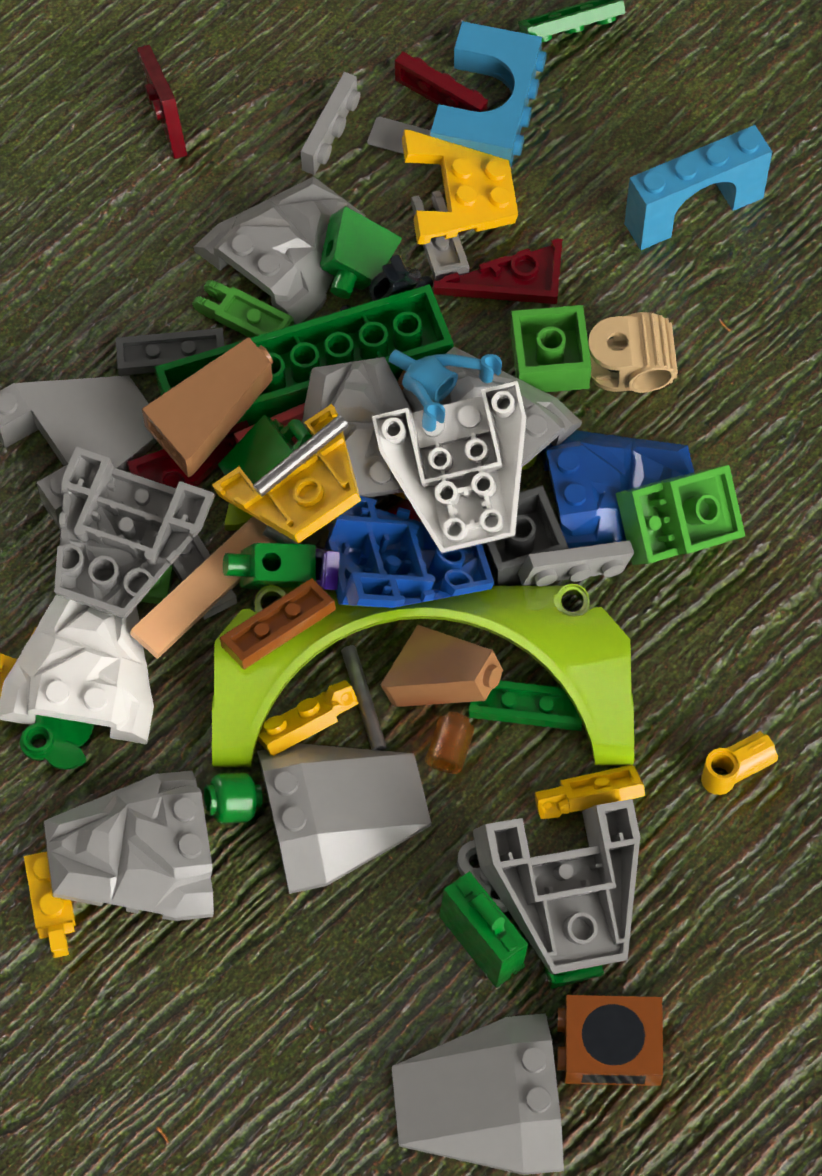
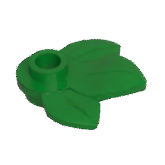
(62, 741)

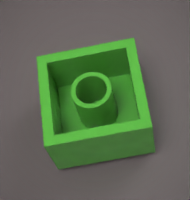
(551, 348)

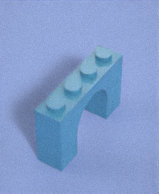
(514, 61)
(734, 163)

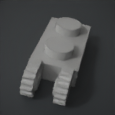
(443, 254)

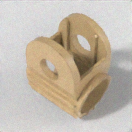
(639, 350)

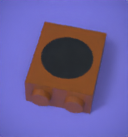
(611, 1040)

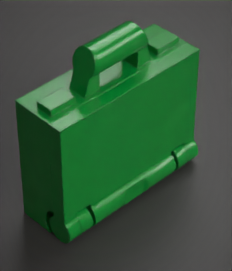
(265, 447)
(483, 929)

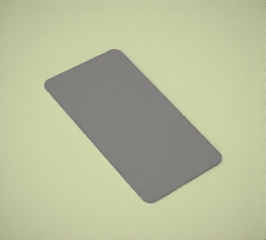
(389, 133)

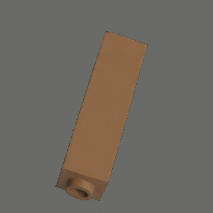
(208, 404)

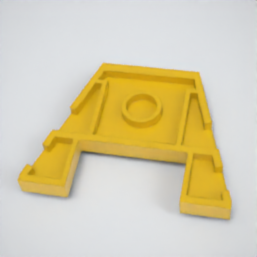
(475, 188)
(306, 497)

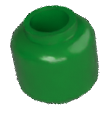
(232, 797)

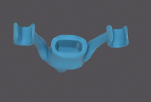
(434, 382)

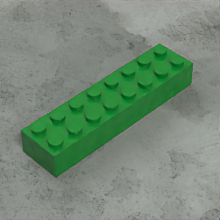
(364, 332)

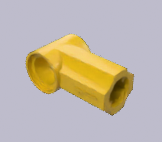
(739, 761)

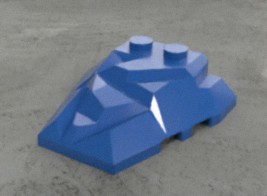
(596, 466)
(396, 562)

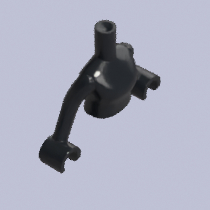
(395, 280)

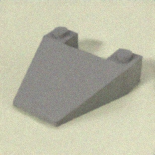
(83, 413)
(572, 901)

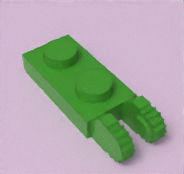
(241, 311)

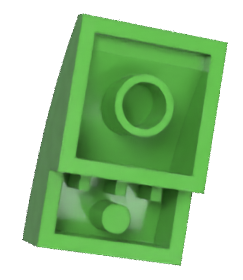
(680, 514)

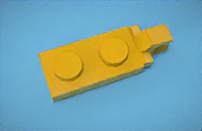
(307, 718)
(589, 790)
(52, 915)

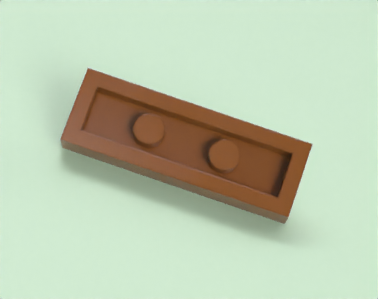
(277, 623)

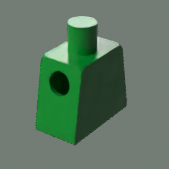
(355, 251)
(272, 565)

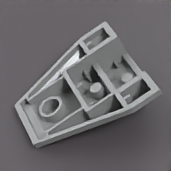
(340, 808)
(485, 1098)

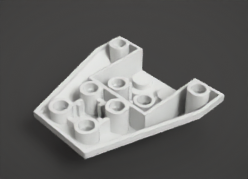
(464, 471)

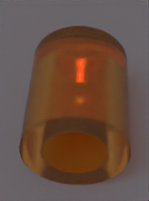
(450, 743)

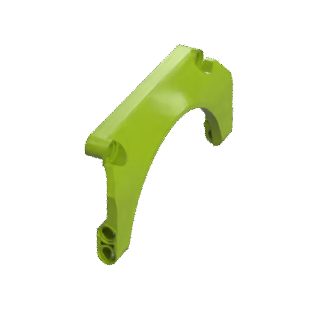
(578, 648)

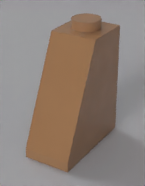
(440, 671)

